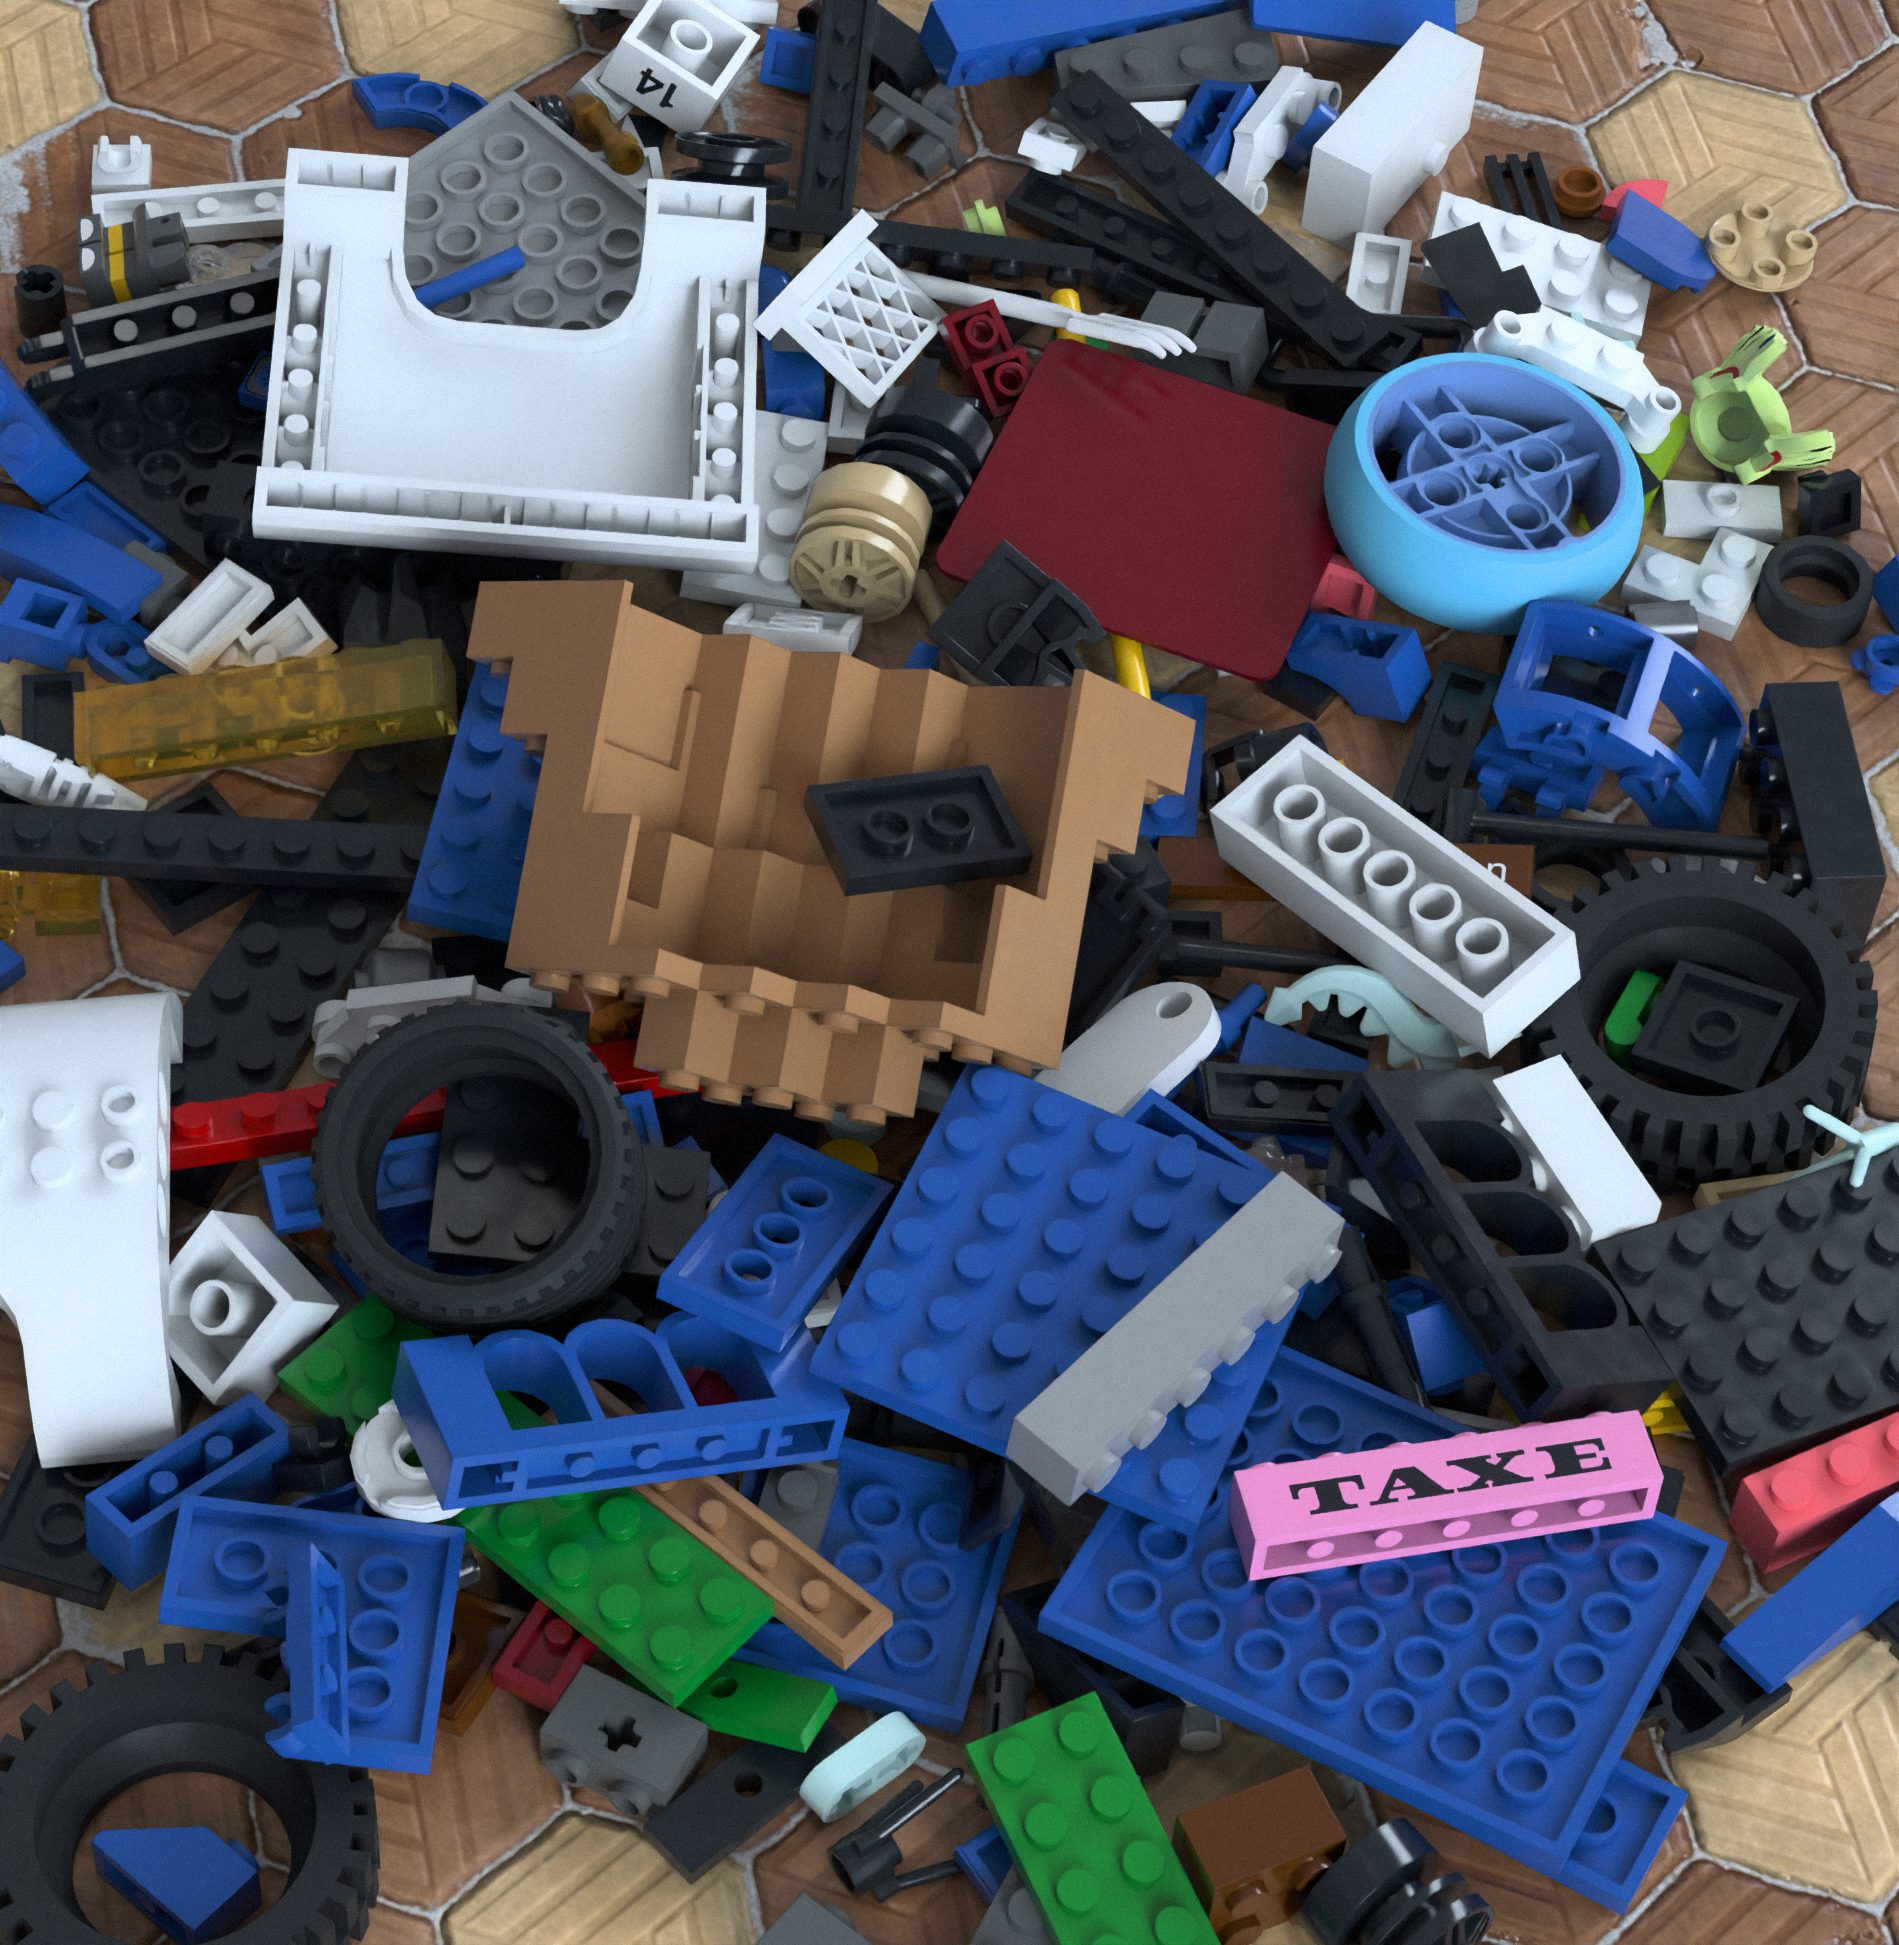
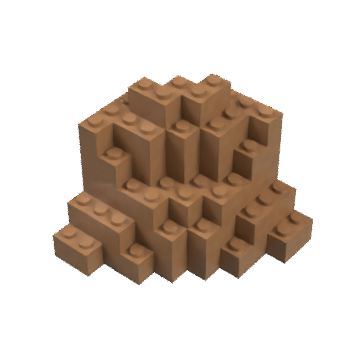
(694, 884)

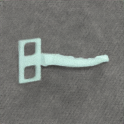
(1386, 1013)

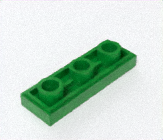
(757, 1704)

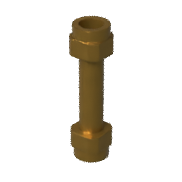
(619, 148)

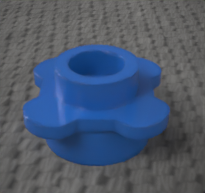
(1879, 662)

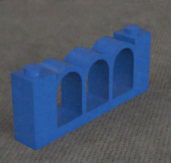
(478, 1460)

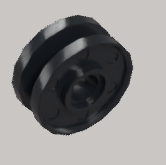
(733, 160)

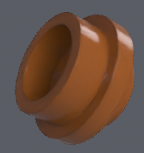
(1578, 191)

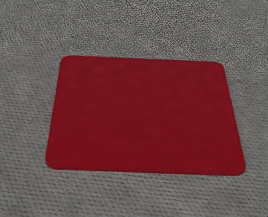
(1157, 506)

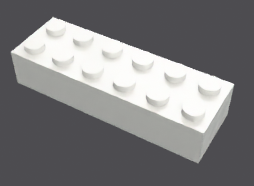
(1396, 895)

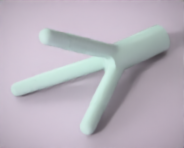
(1857, 1145)

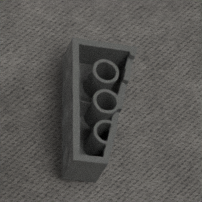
(1174, 59)

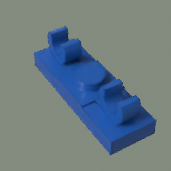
(312, 1657)

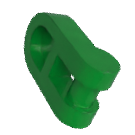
(1630, 1017)

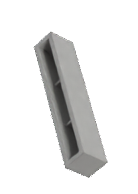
(1175, 1339)

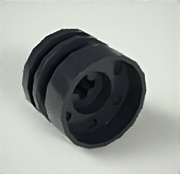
(933, 442)
(1388, 1896)

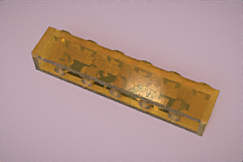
(267, 711)

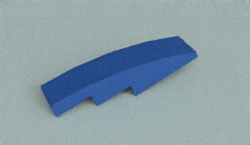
(73, 561)

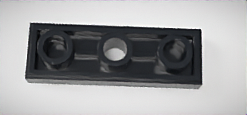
(713, 1816)

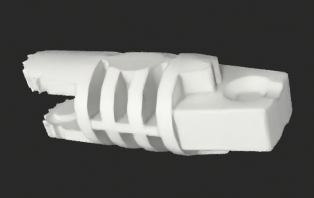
(39, 777)

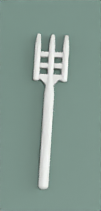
(1104, 326)

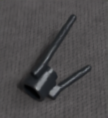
(869, 1854)

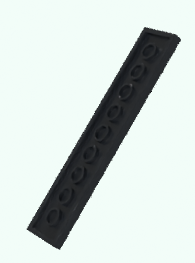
(295, 950)

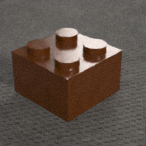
(1258, 1853)

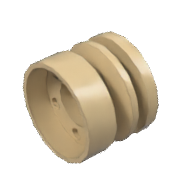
(861, 541)

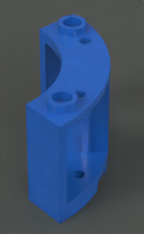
(1671, 788)

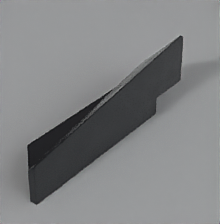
(1475, 278)

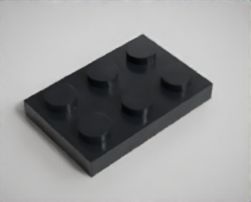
(916, 830)

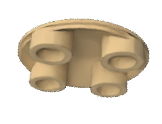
(1760, 248)

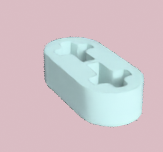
(862, 1766)

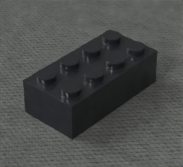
(1813, 801)

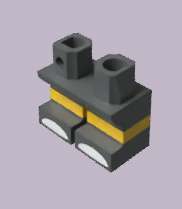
(132, 257)

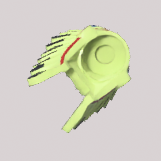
(1742, 419)

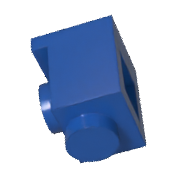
(43, 625)

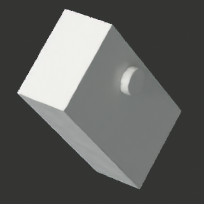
(1392, 136)

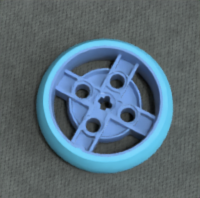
(1482, 491)

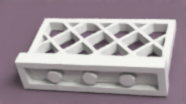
(827, 284)

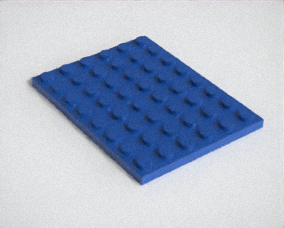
(1445, 1678)

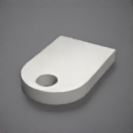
(1138, 1047)

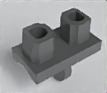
(925, 120)

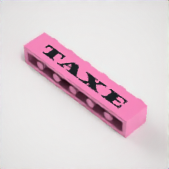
(1443, 1494)

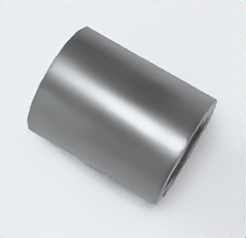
(1669, 618)

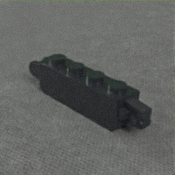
(157, 336)

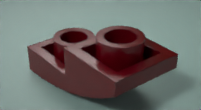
(986, 357)

